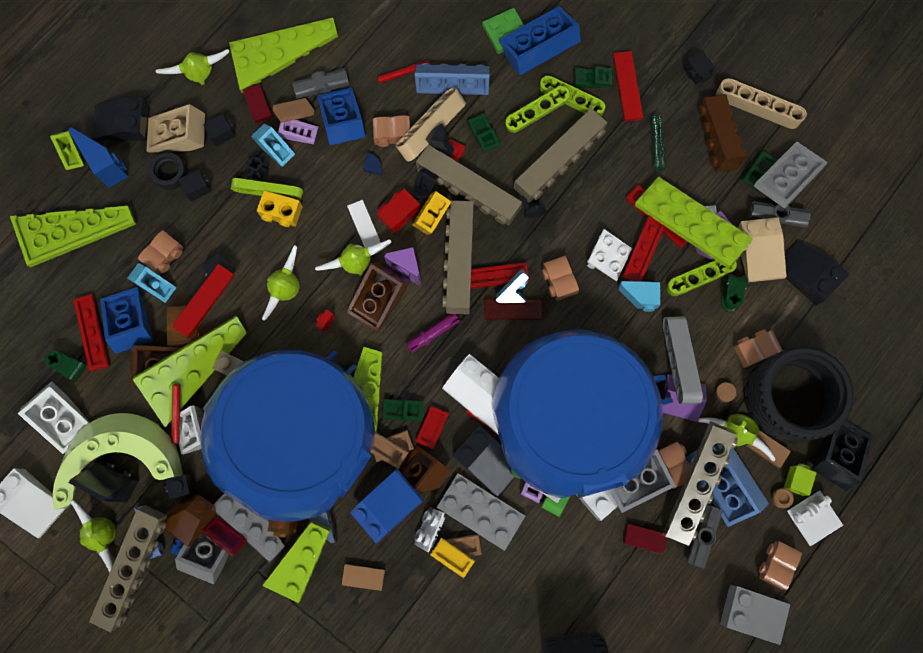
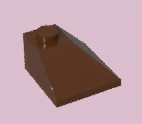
(423, 471)
(190, 518)

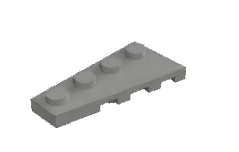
(250, 526)

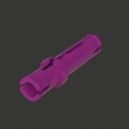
(431, 333)

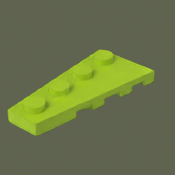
(369, 378)
(297, 566)

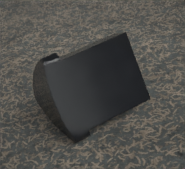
(438, 139)
(425, 184)
(534, 208)

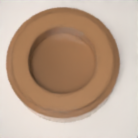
(725, 392)
(782, 498)

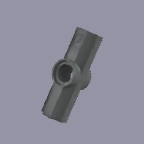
(320, 83)
(790, 215)
(700, 550)

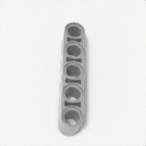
(682, 360)

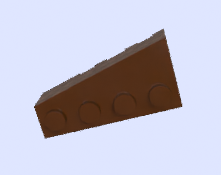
(721, 134)

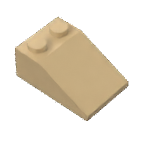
(176, 130)
(765, 255)

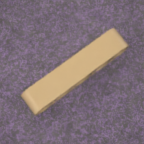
(769, 102)
(439, 113)

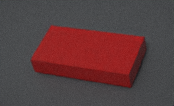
(432, 427)

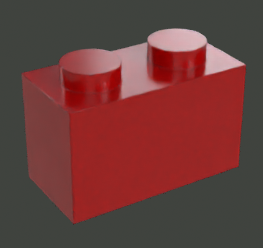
(398, 210)

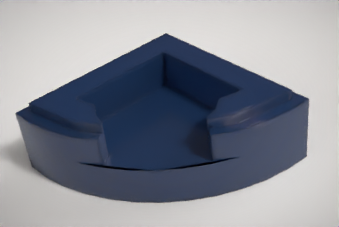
(372, 165)

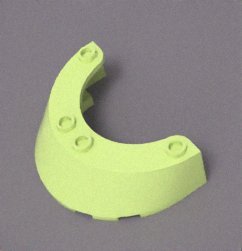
(111, 434)

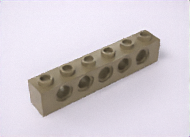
(686, 532)
(105, 614)

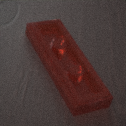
(512, 310)

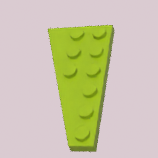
(274, 51)
(61, 232)
(187, 367)

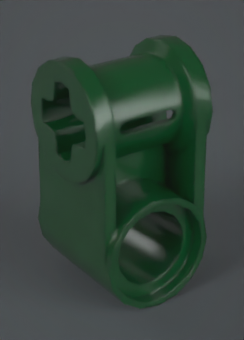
(733, 289)
(66, 366)

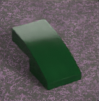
(592, 78)
(483, 133)
(759, 168)
(402, 410)

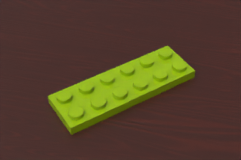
(694, 222)

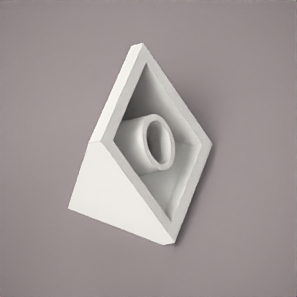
(190, 429)

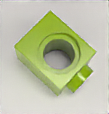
(800, 480)

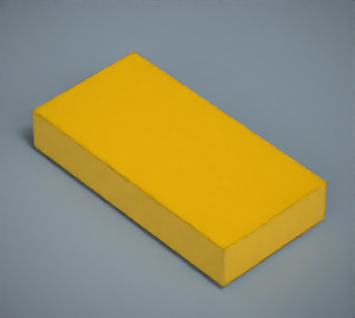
(452, 557)

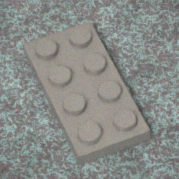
(790, 174)
(481, 511)

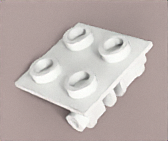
(609, 255)
(815, 517)
(426, 534)

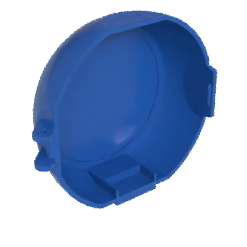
(578, 413)
(287, 434)

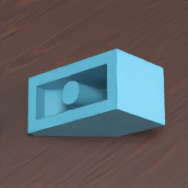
(273, 144)
(151, 282)
(642, 294)

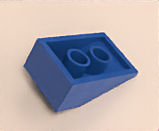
(341, 116)
(102, 162)
(125, 320)
(386, 506)

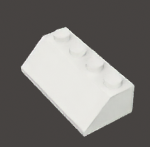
(474, 389)

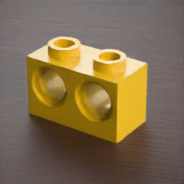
(281, 205)
(431, 213)

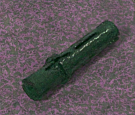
(658, 143)

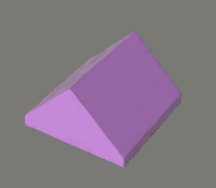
(404, 263)
(685, 411)

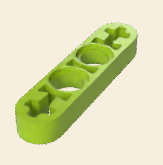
(574, 93)
(535, 106)
(257, 187)
(701, 275)

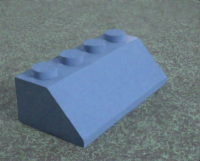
(440, 78)
(737, 491)

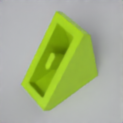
(68, 150)

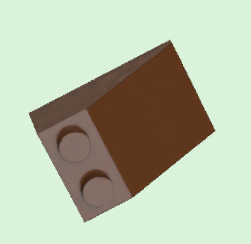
(377, 295)
(146, 356)

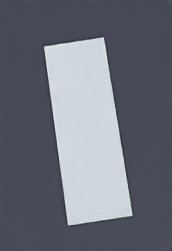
(363, 224)

